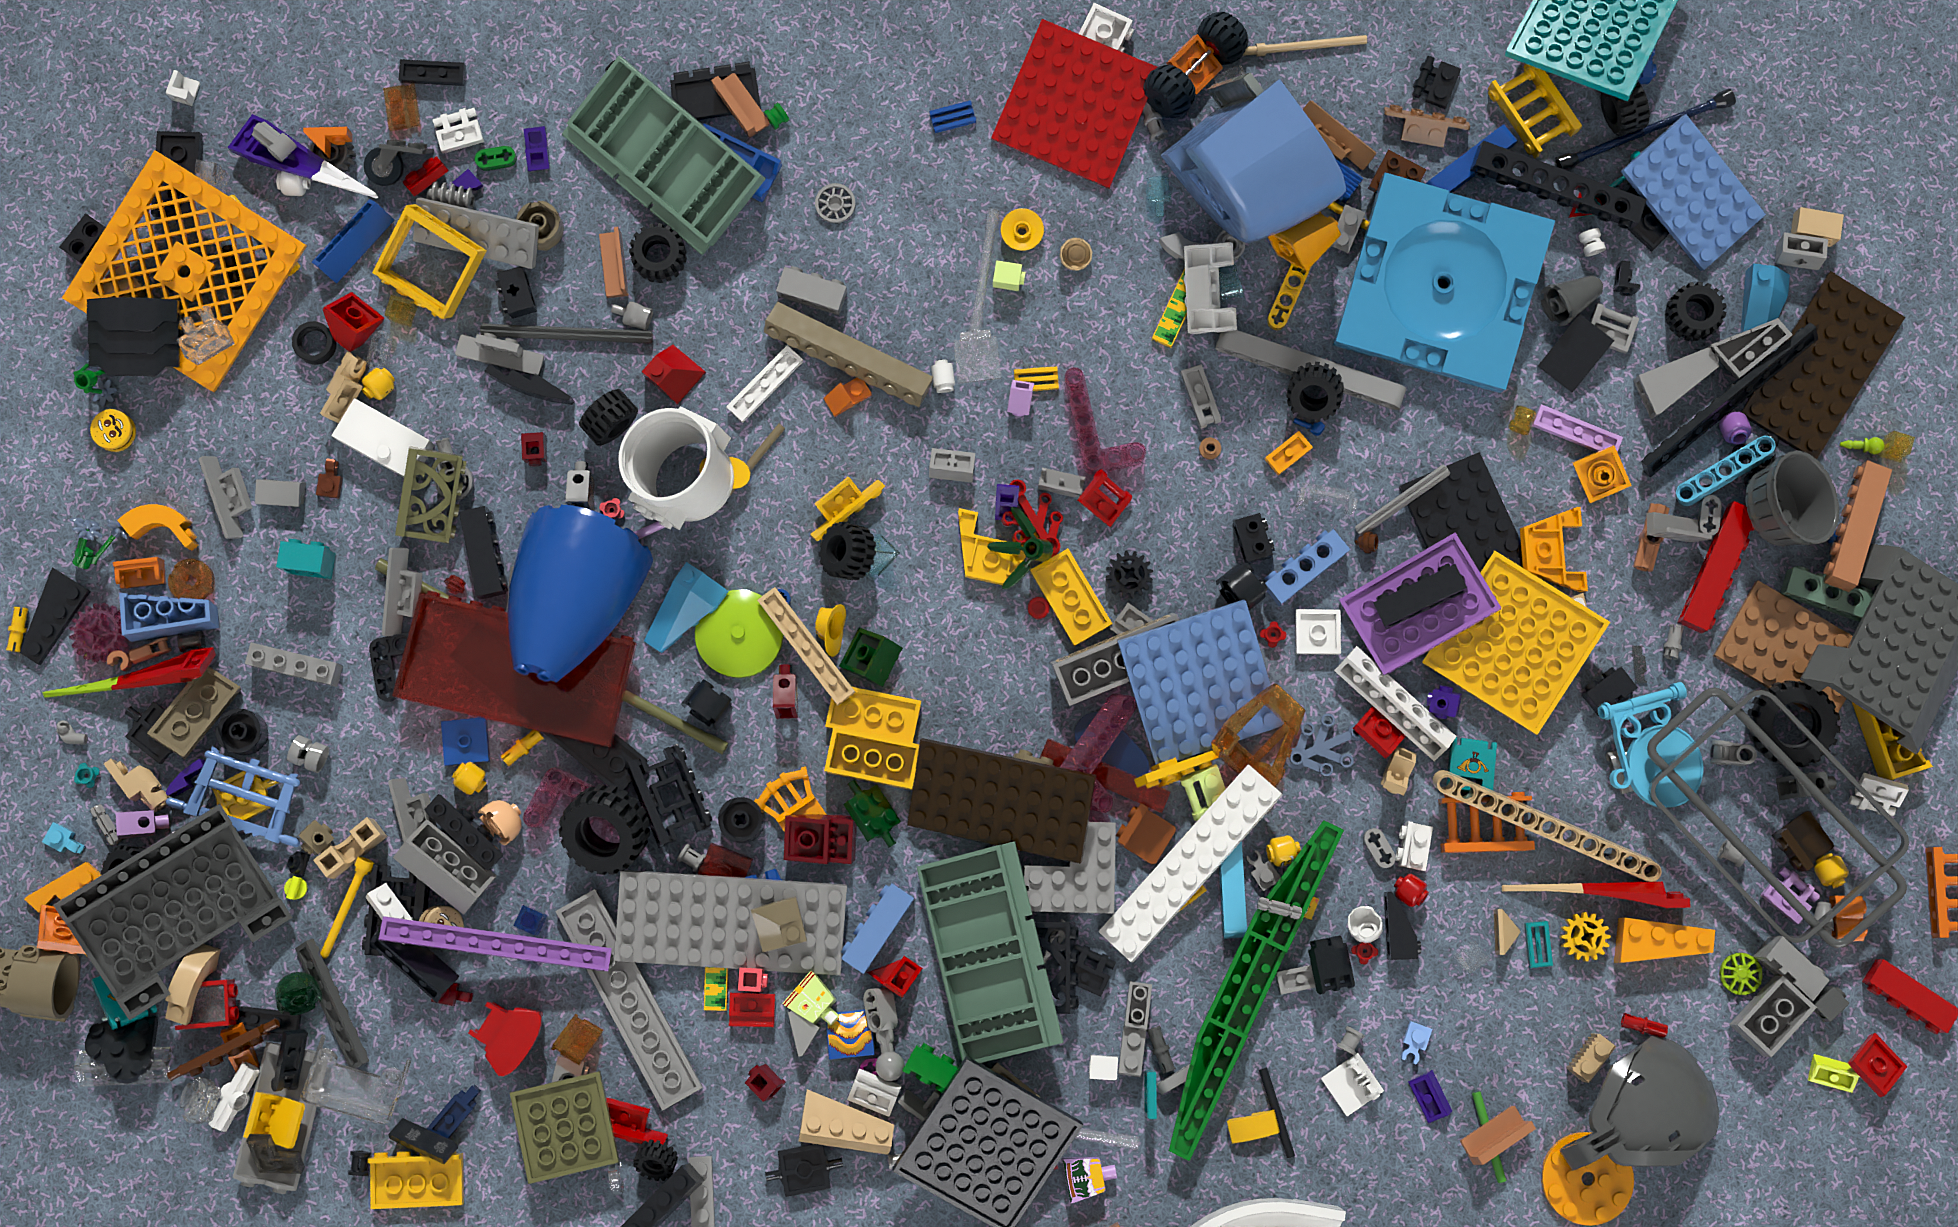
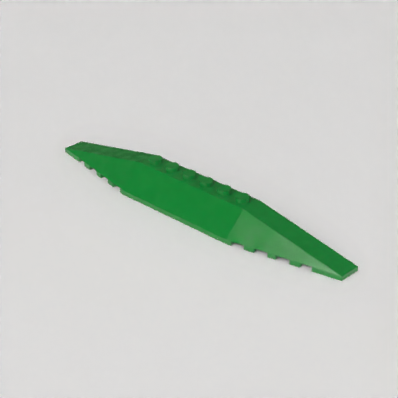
(1245, 989)

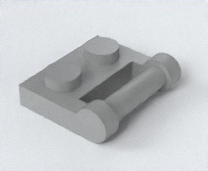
(1621, 335)

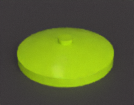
(738, 636)

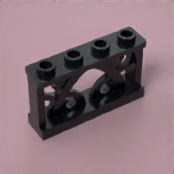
(1067, 964)

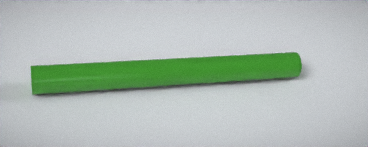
(1483, 1117)

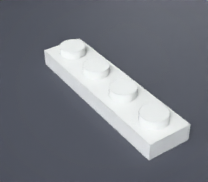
(764, 383)

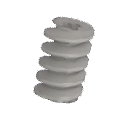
(451, 196)

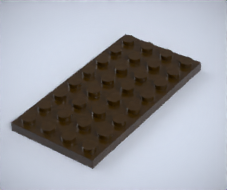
(1820, 384)
(1001, 800)

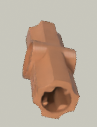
(1647, 550)

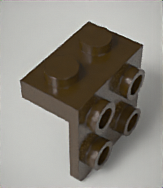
(1803, 841)

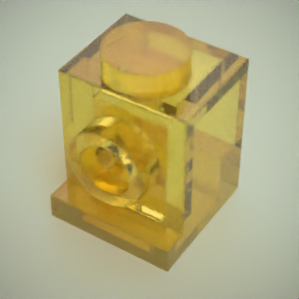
(1897, 446)

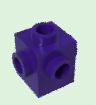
(1452, 702)

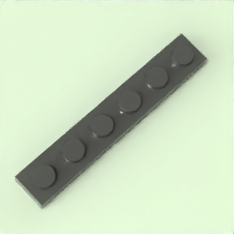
(332, 1005)

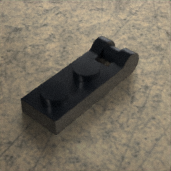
(290, 1060)

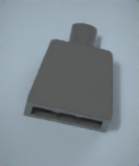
(1791, 788)

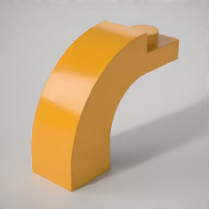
(147, 517)

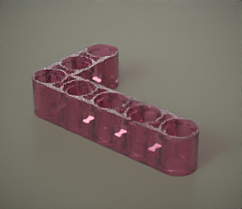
(1090, 431)
(1097, 741)
(555, 791)

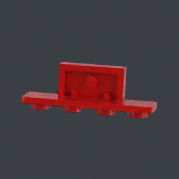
(630, 1122)

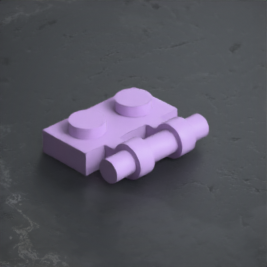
(1781, 904)

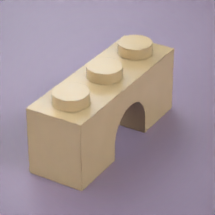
(342, 856)

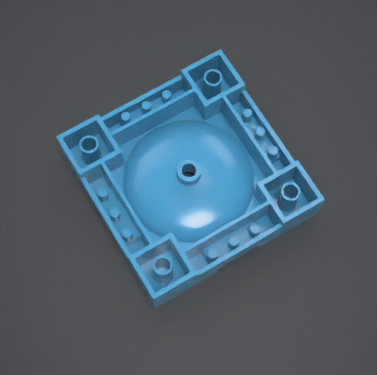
(1490, 267)

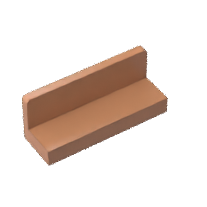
(740, 104)
(613, 264)
(1496, 1136)

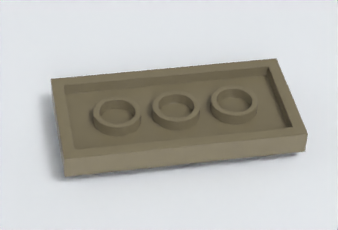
(194, 712)

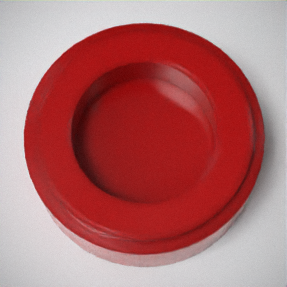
(1038, 608)

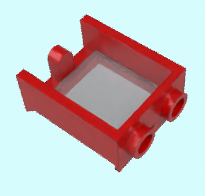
(214, 1005)

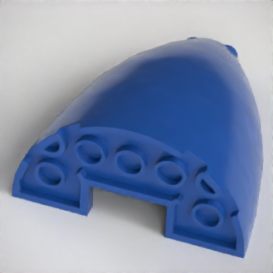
(570, 587)

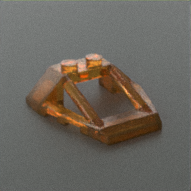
(1226, 743)

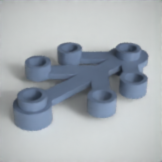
(1321, 747)

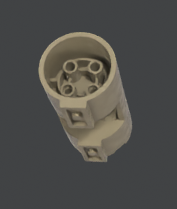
(39, 982)

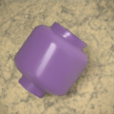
(1735, 428)

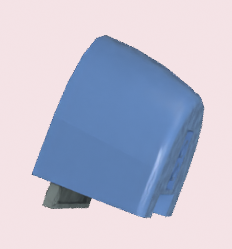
(1256, 161)

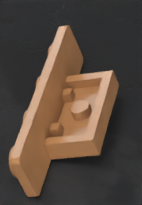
(1423, 127)
(1339, 138)

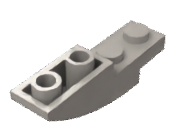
(1134, 1029)

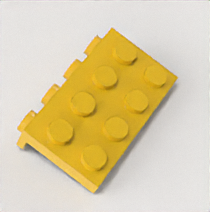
(415, 1181)

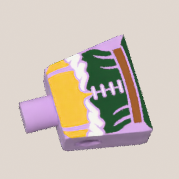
(1086, 1176)

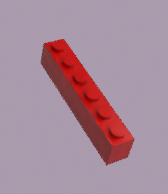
(1717, 569)

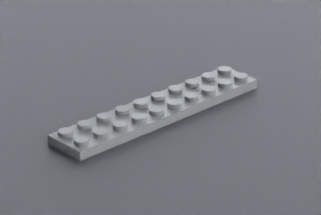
(632, 1005)

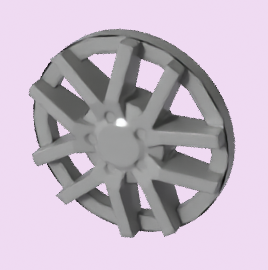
(835, 203)

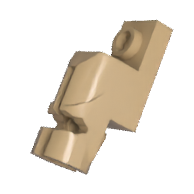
(344, 387)
(138, 783)

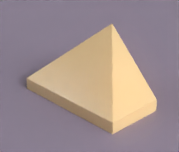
(1505, 932)

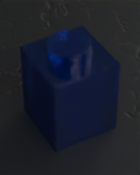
(530, 920)

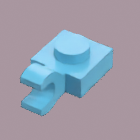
(61, 839)

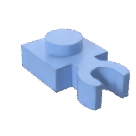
(1416, 1038)

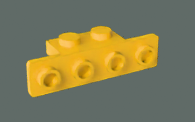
(842, 502)

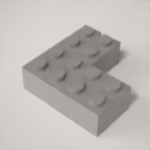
(1081, 886)

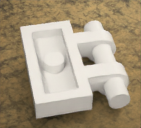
(460, 135)
(1882, 790)

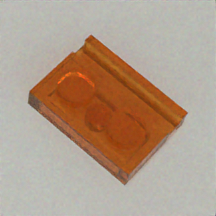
(402, 107)
(577, 1039)

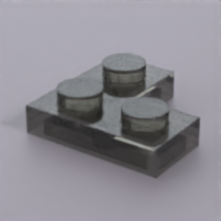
(269, 1159)

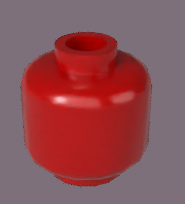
(1411, 890)

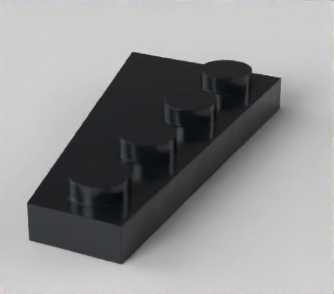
(54, 612)

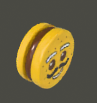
(113, 430)

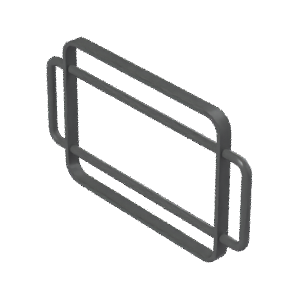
(1815, 926)

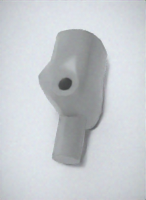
(634, 315)

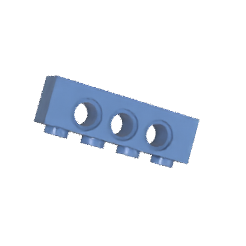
(1335, 550)

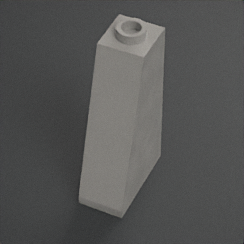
(1671, 381)

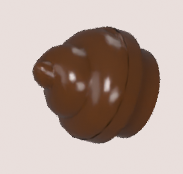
(1368, 542)

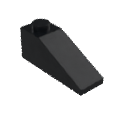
(1400, 936)

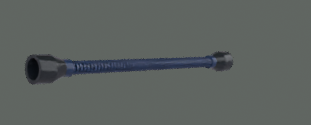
(1721, 100)

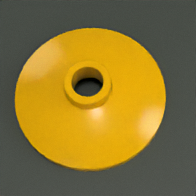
(1022, 219)

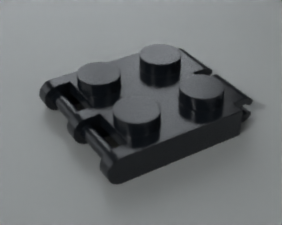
(1330, 964)

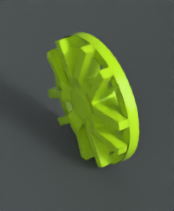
(1741, 973)

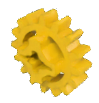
(1581, 928)

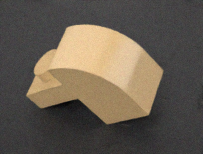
(1398, 770)

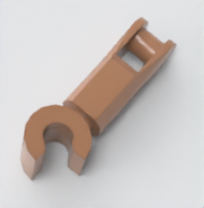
(138, 654)

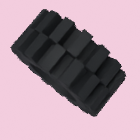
(655, 1160)

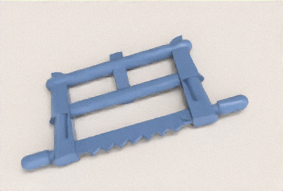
(281, 806)

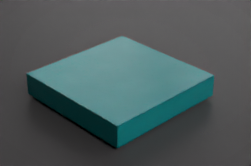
(1150, 1094)

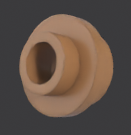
(1207, 454)

